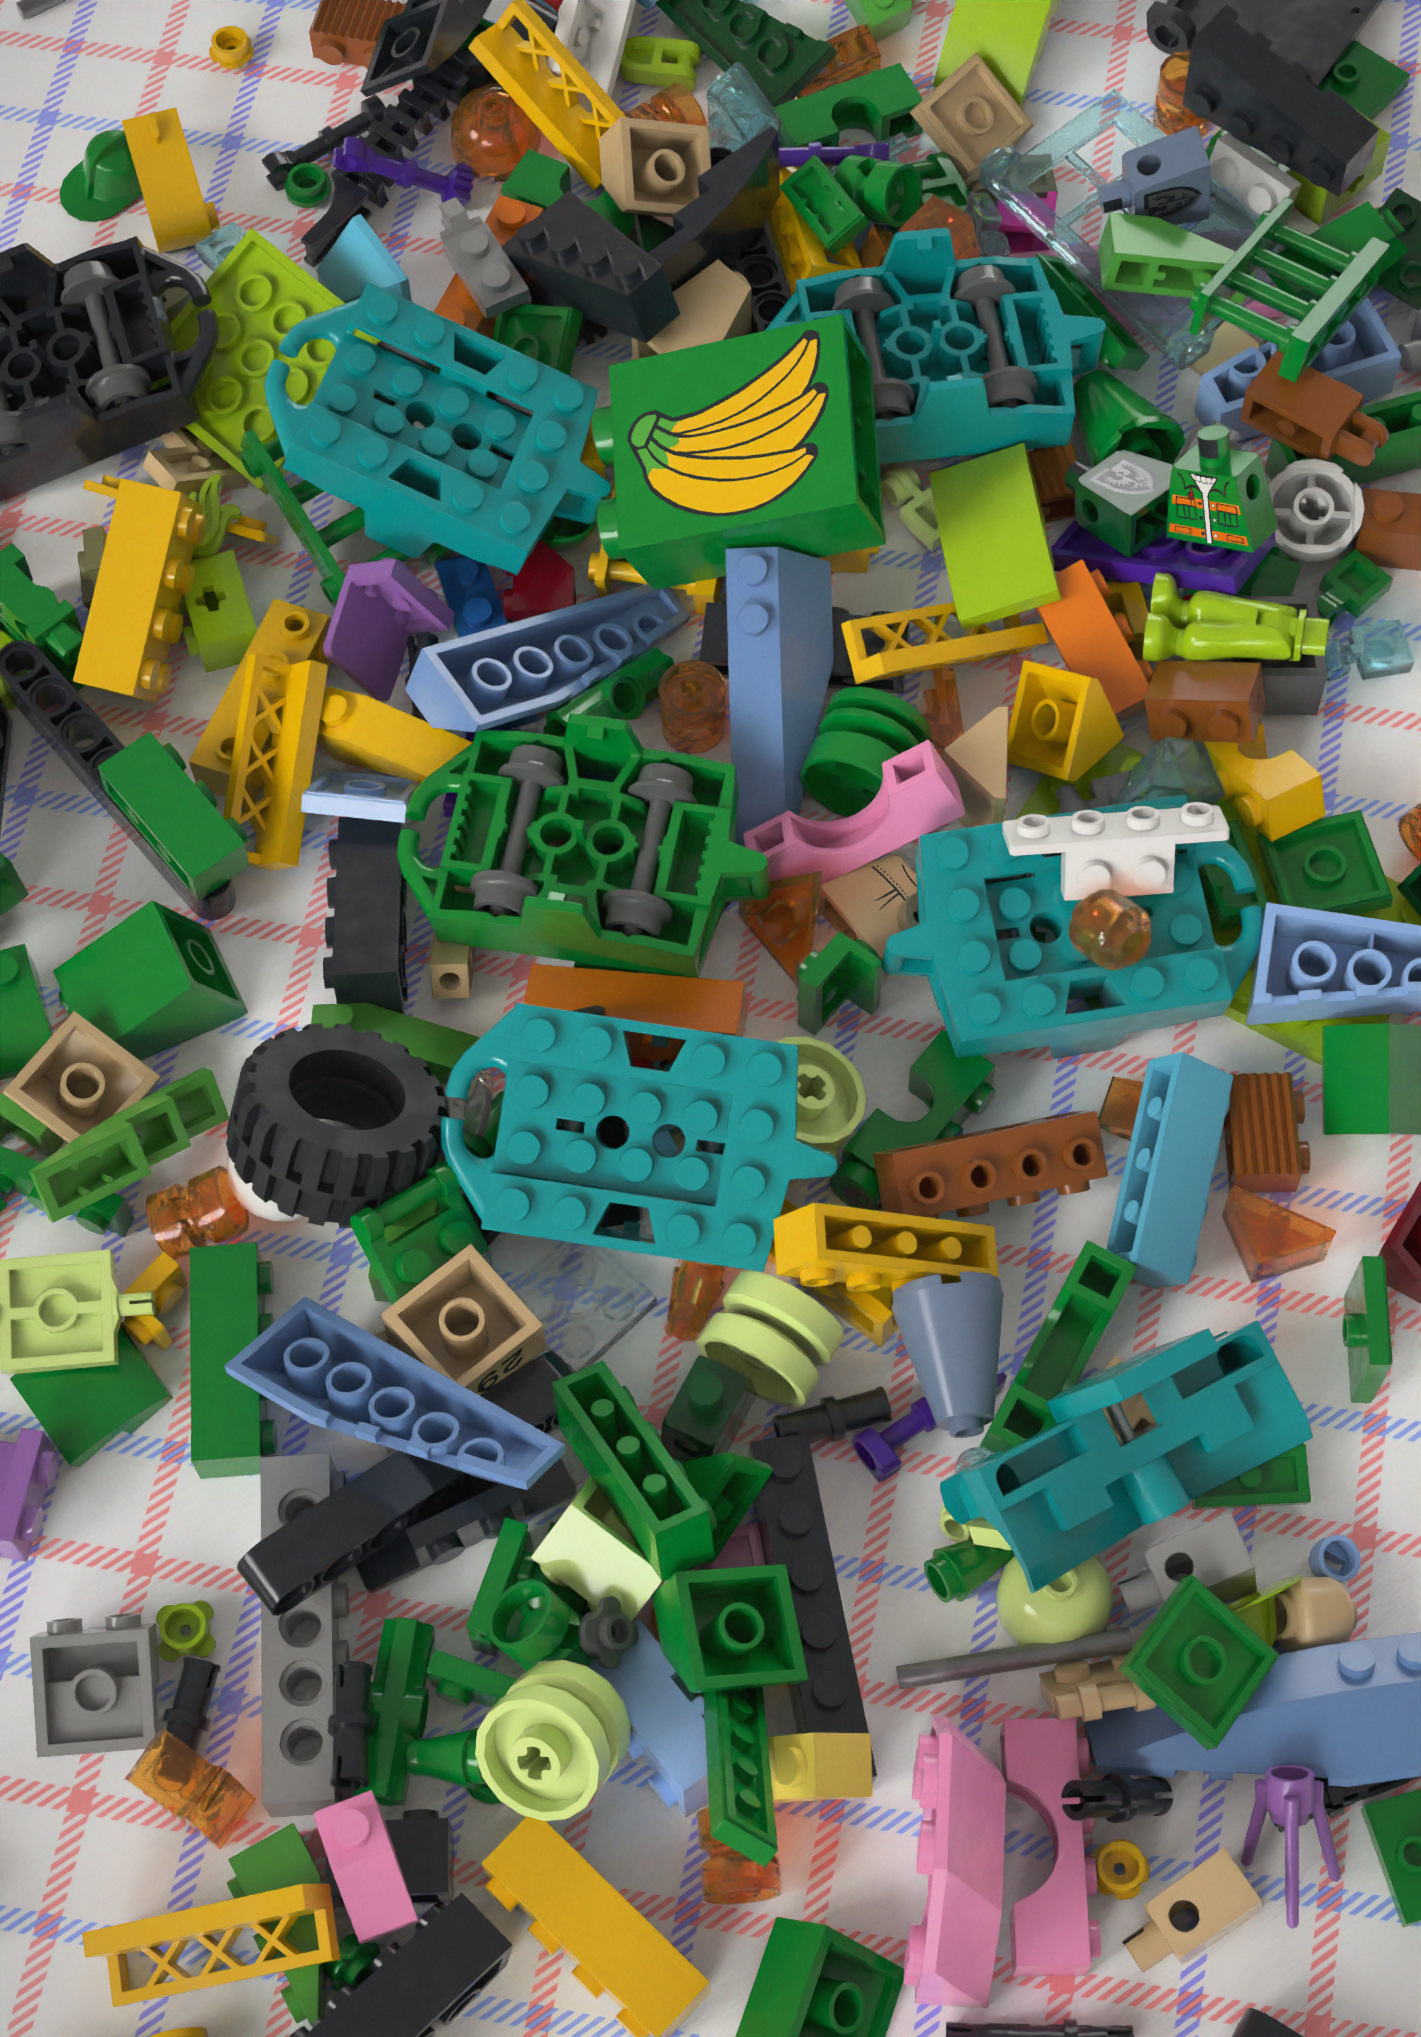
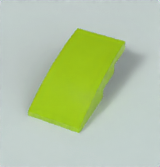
(1005, 36)
(994, 537)

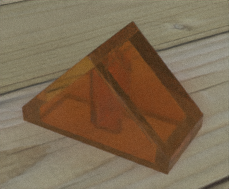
(1272, 1237)

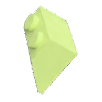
(596, 1554)

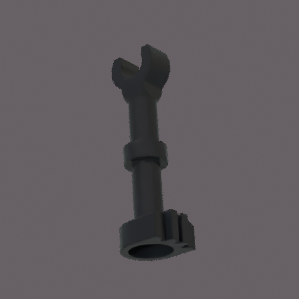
(281, 163)

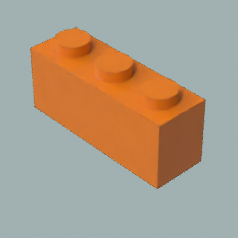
(1096, 641)

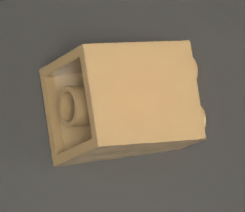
(712, 309)

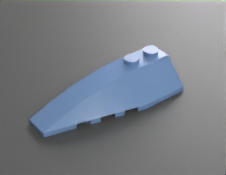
(539, 659)
(776, 674)
(379, 1394)
(1329, 1708)

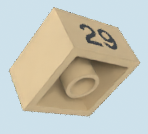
(465, 1324)

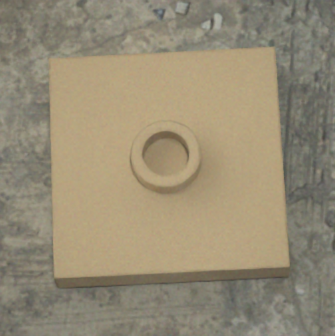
(971, 115)

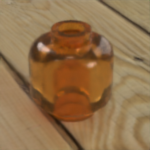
(1110, 930)

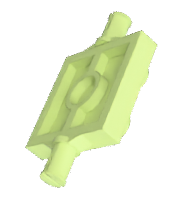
(63, 1311)

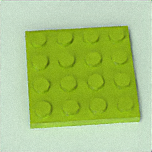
(256, 304)

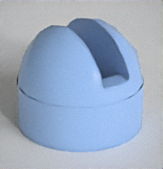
(1338, 1550)

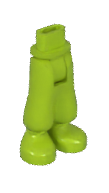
(1227, 627)

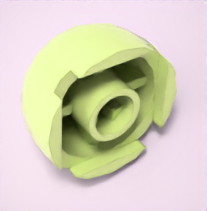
(1061, 1610)

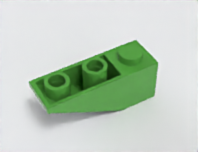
(276, 1864)

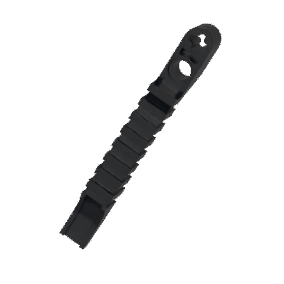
(429, 95)

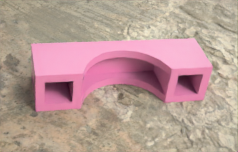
(912, 801)
(1052, 1925)

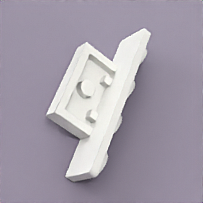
(596, 37)
(1255, 181)
(1118, 849)

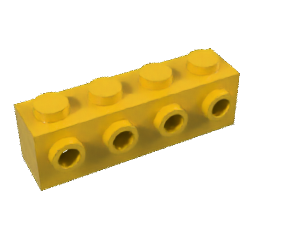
(285, 634)
(878, 1247)
(595, 1929)

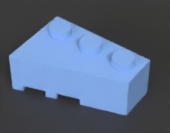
(664, 1722)

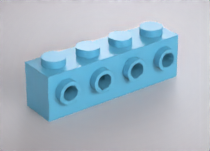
(1170, 1168)

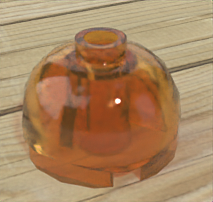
(491, 132)

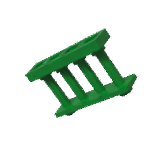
(1317, 319)
(259, 462)

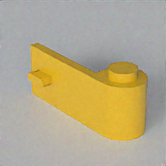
(169, 181)

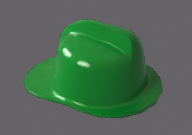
(102, 181)

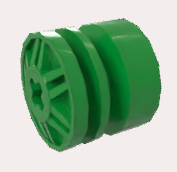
(853, 741)

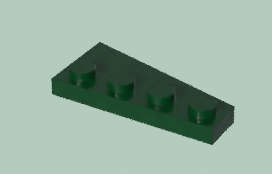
(773, 52)

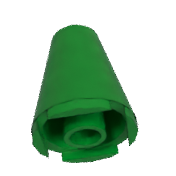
(1121, 419)

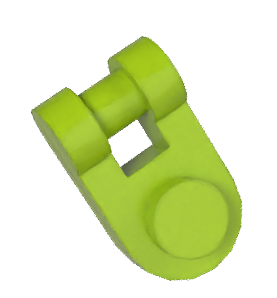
(645, 57)

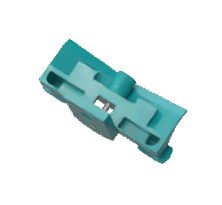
(1079, 1490)

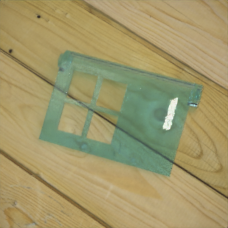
(1158, 318)

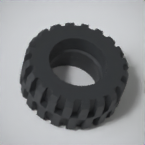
(344, 1079)

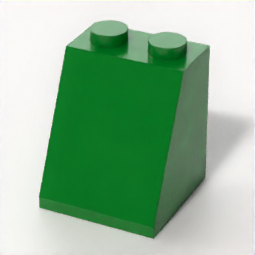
(151, 982)

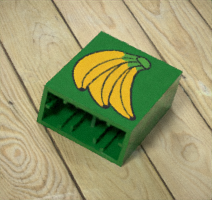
(741, 450)

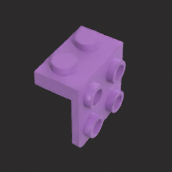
(375, 616)
(25, 1475)

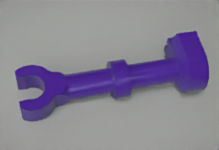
(830, 155)
(361, 158)
(878, 1449)

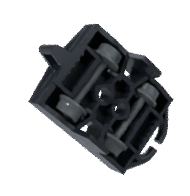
(64, 358)

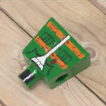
(1220, 495)

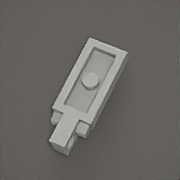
(480, 261)

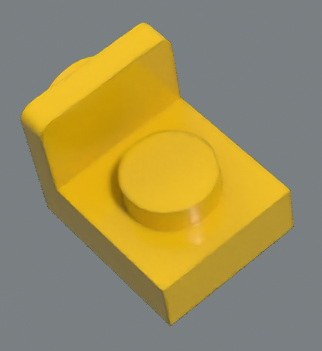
(1129, 600)
(168, 1284)

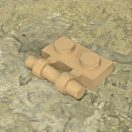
(1090, 1689)

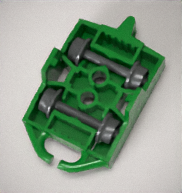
(597, 793)

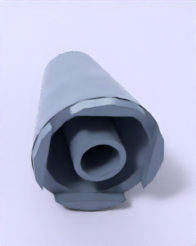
(954, 1346)

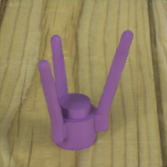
(1291, 1797)

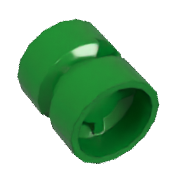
(881, 189)
(535, 1626)

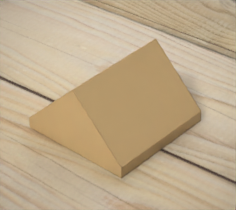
(980, 768)
(80, 1080)

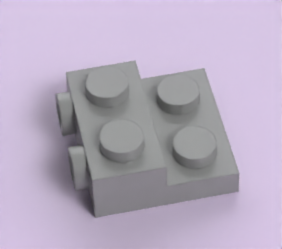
(95, 1686)

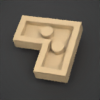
(189, 464)

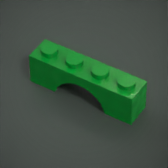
(1061, 1346)

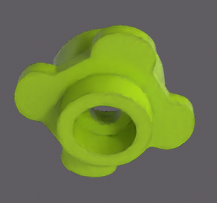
(172, 1620)

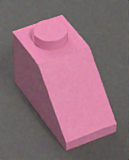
(365, 1866)

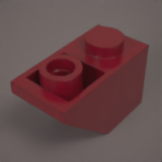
(541, 586)

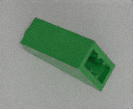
(1348, 234)

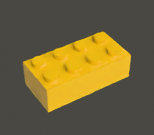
(140, 591)

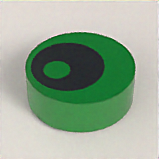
(856, 1185)

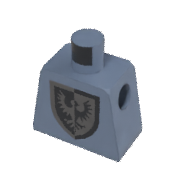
(1163, 180)

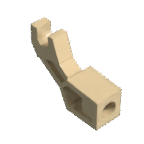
(451, 967)

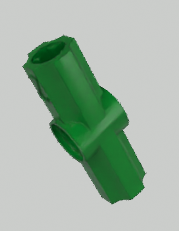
(616, 695)
(399, 1706)

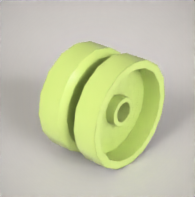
(828, 1094)
(772, 1337)
(553, 1740)

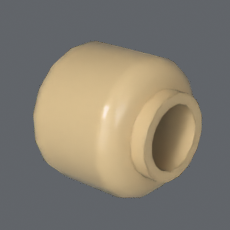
(1314, 1614)

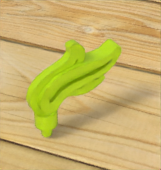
(217, 516)

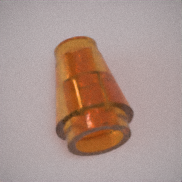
(692, 1298)

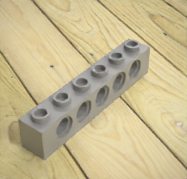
(288, 1784)

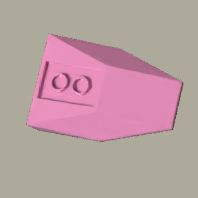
(963, 1854)

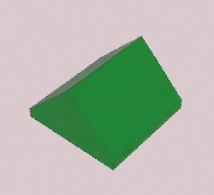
(1371, 1079)

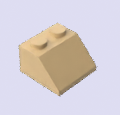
(653, 164)

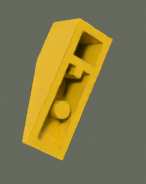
(382, 737)

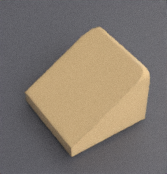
(1226, 343)

